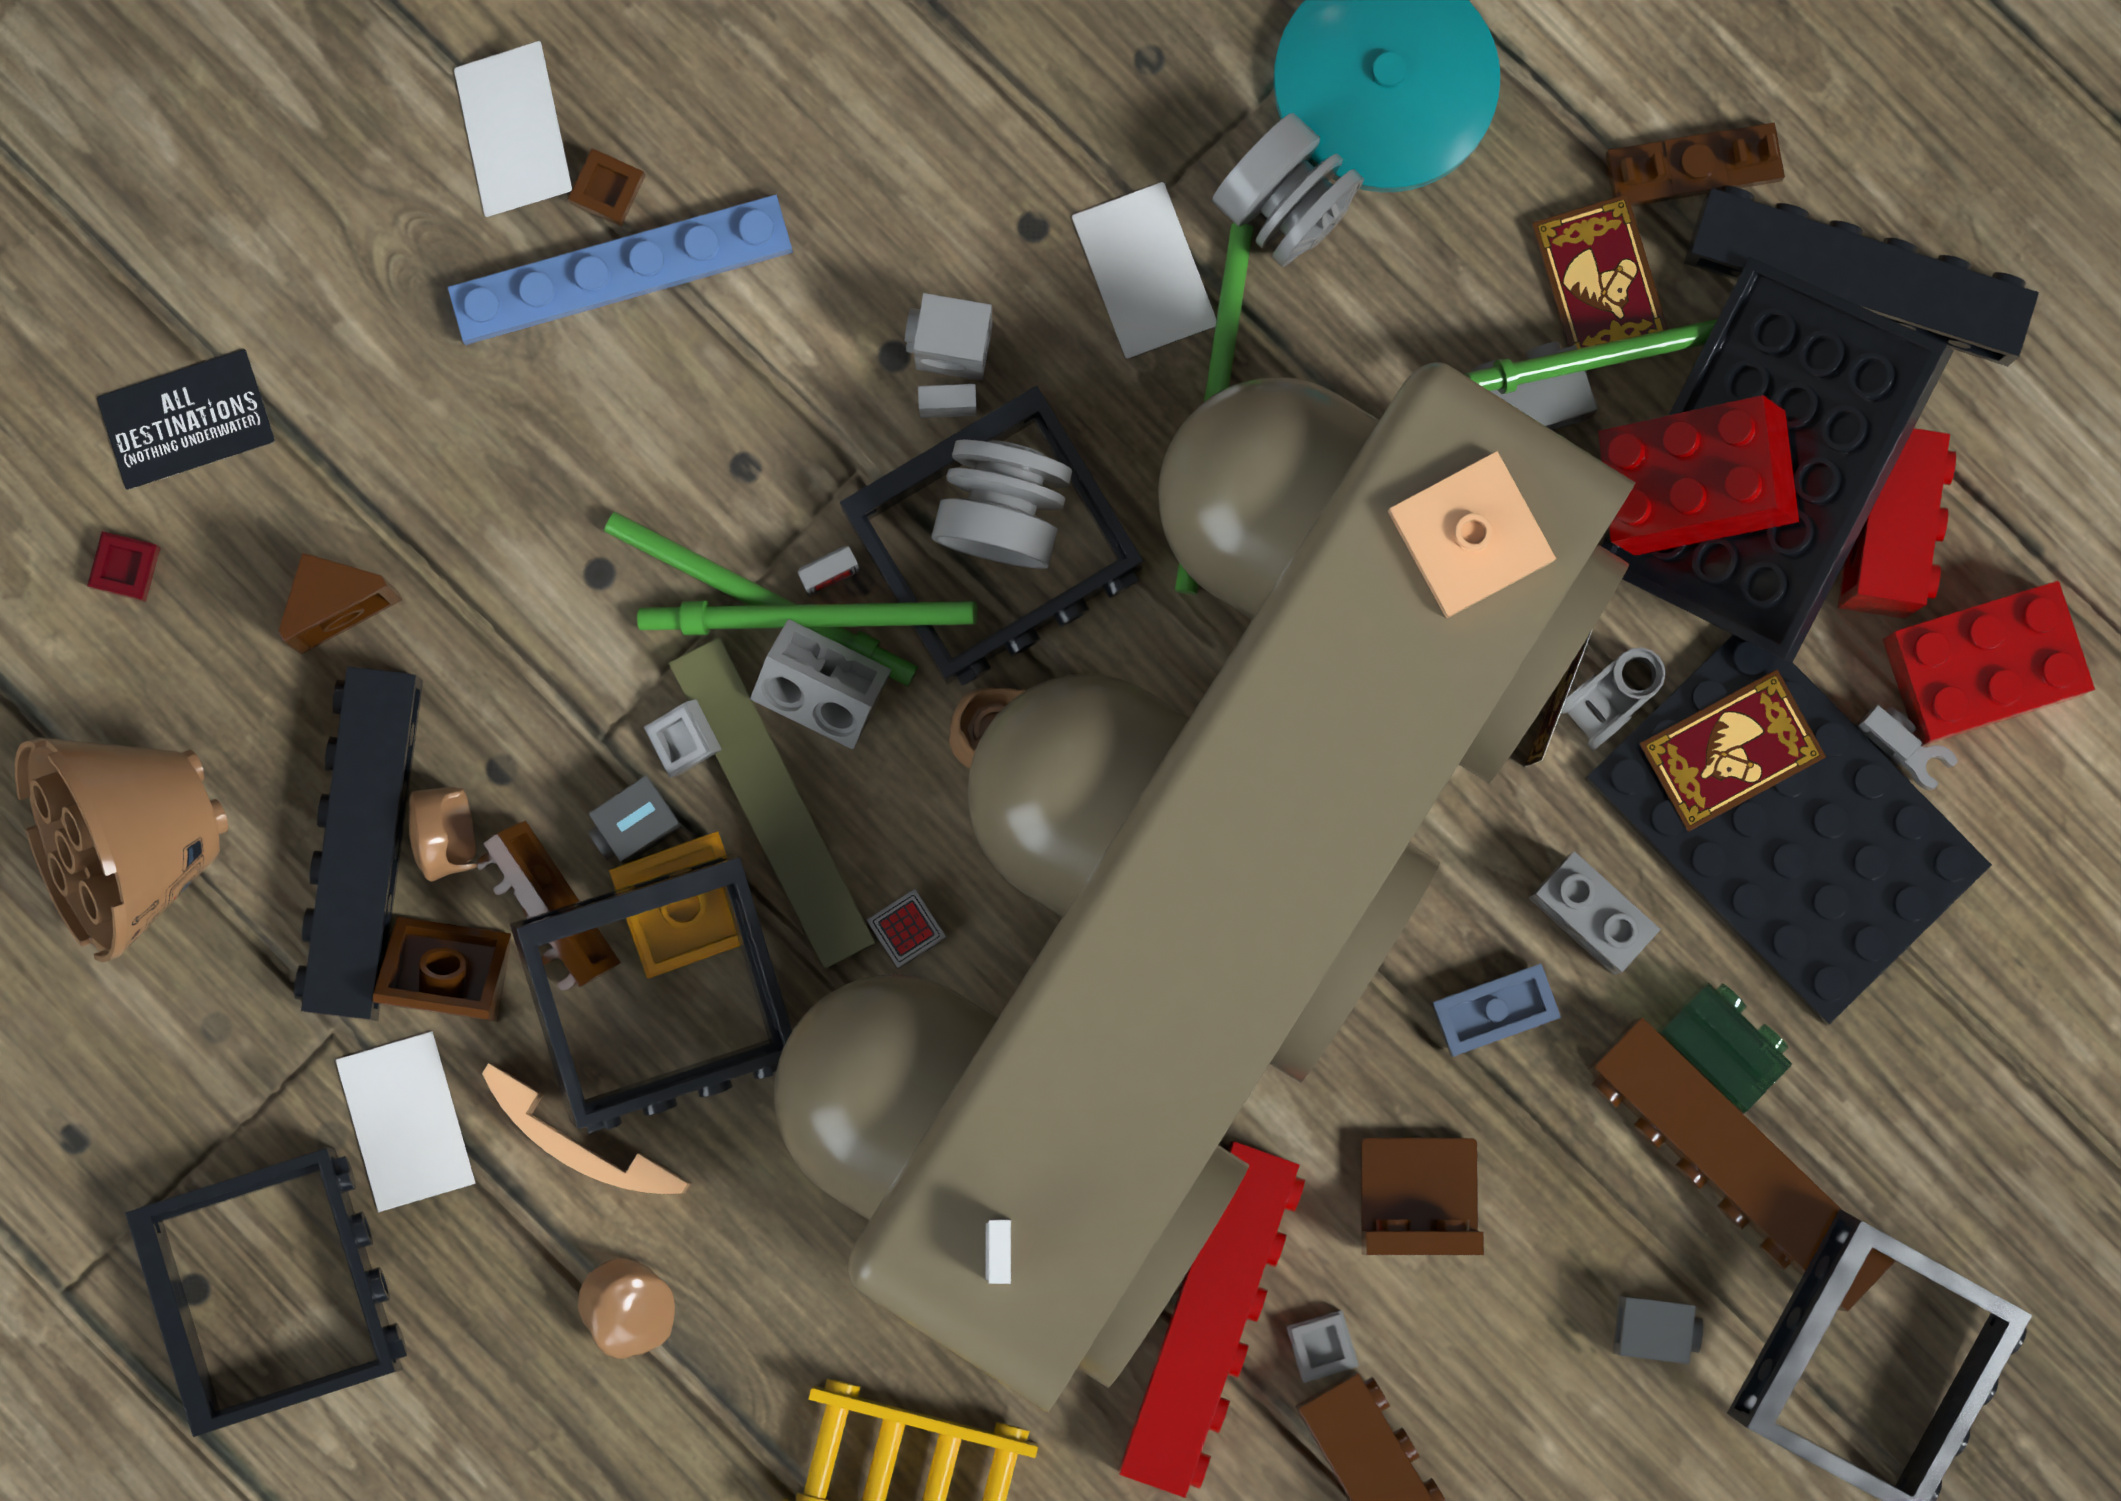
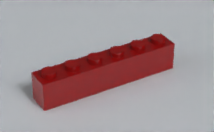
(1207, 1328)

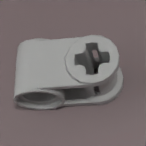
(1611, 697)

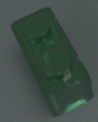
(1726, 1045)

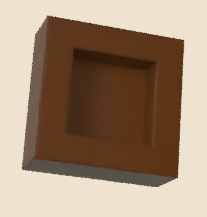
(606, 187)

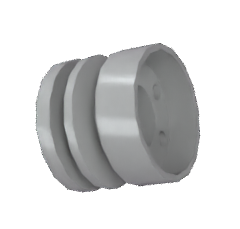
(1288, 190)
(1002, 503)

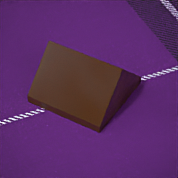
(330, 600)
(444, 969)

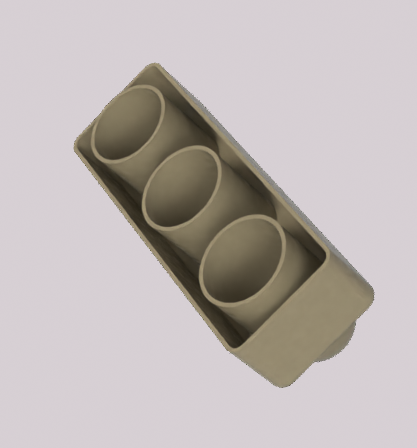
(1207, 872)

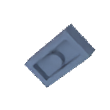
(1496, 1010)

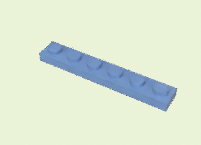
(620, 269)

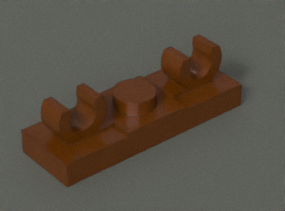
(1696, 164)
(541, 889)

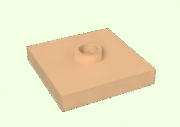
(1471, 534)

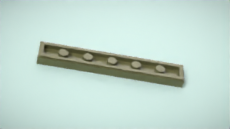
(774, 805)

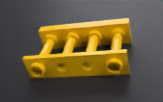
(843, 1396)

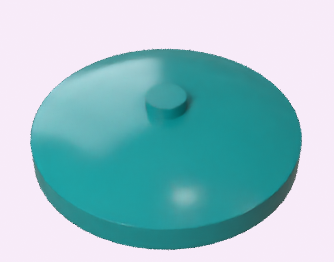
(1389, 85)

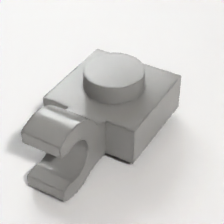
(1894, 738)

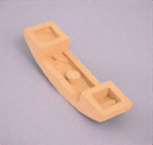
(520, 1102)

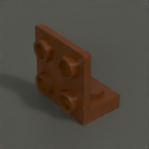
(1419, 1197)

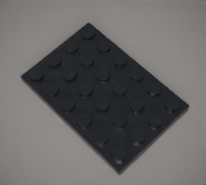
(1850, 406)
(1817, 871)

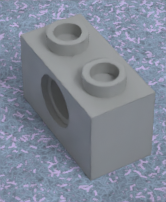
(950, 336)

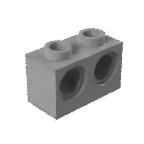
(820, 684)
(1594, 913)

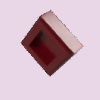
(123, 566)

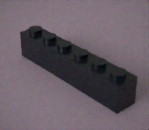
(1926, 294)
(360, 843)

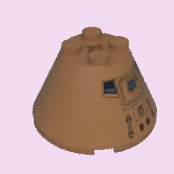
(116, 833)

